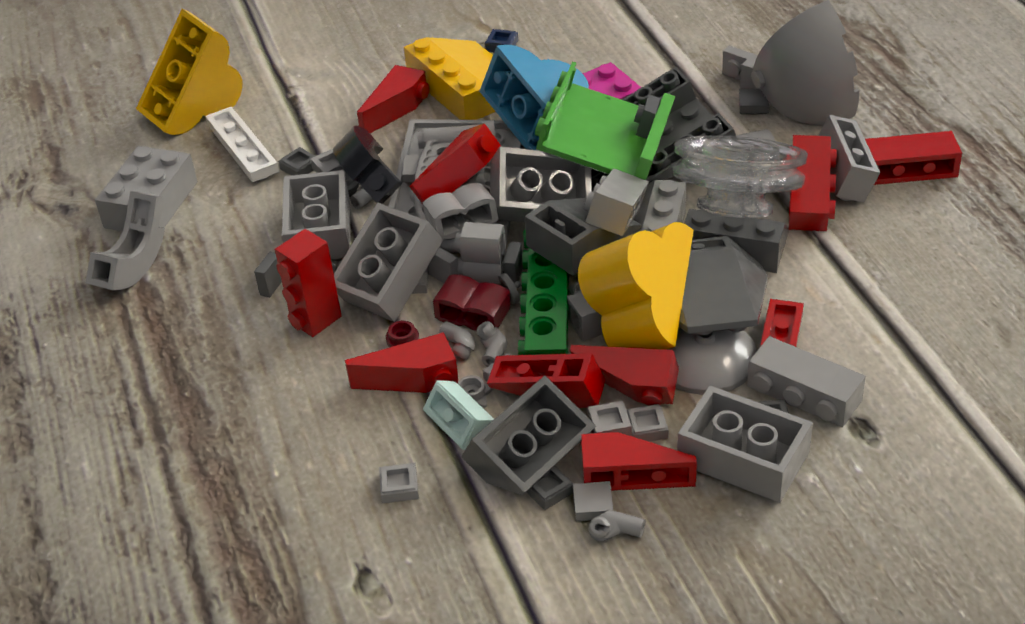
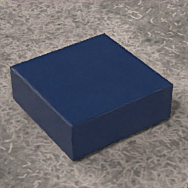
(500, 37)

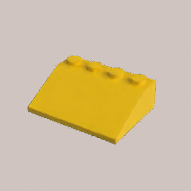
(453, 73)

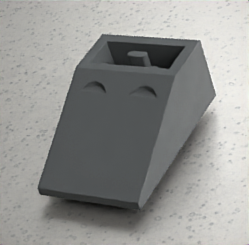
(562, 236)

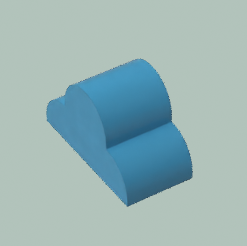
(520, 87)

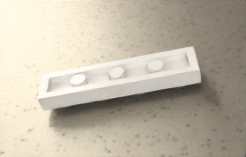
(242, 144)

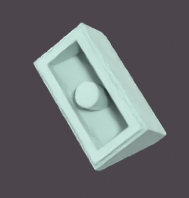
(456, 412)

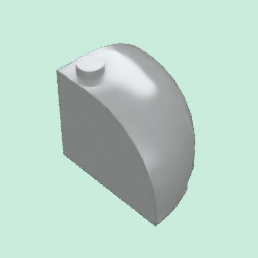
(808, 69)

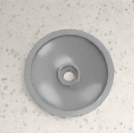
(712, 360)

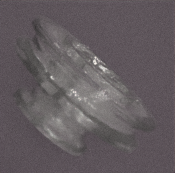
(738, 172)

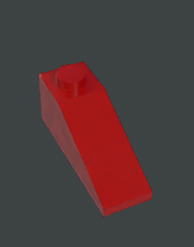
(394, 97)
(457, 163)
(404, 367)
(637, 372)
(573, 374)
(635, 463)

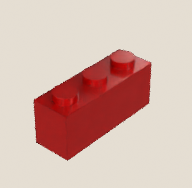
(916, 157)
(811, 204)
(308, 282)

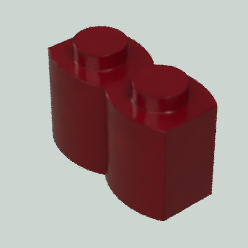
(470, 302)

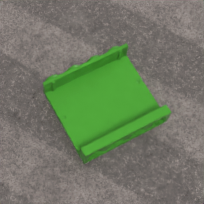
(598, 129)

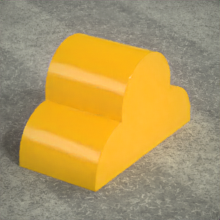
(190, 77)
(639, 286)

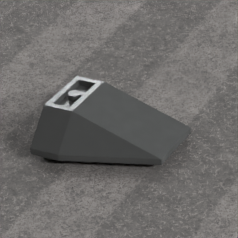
(721, 288)

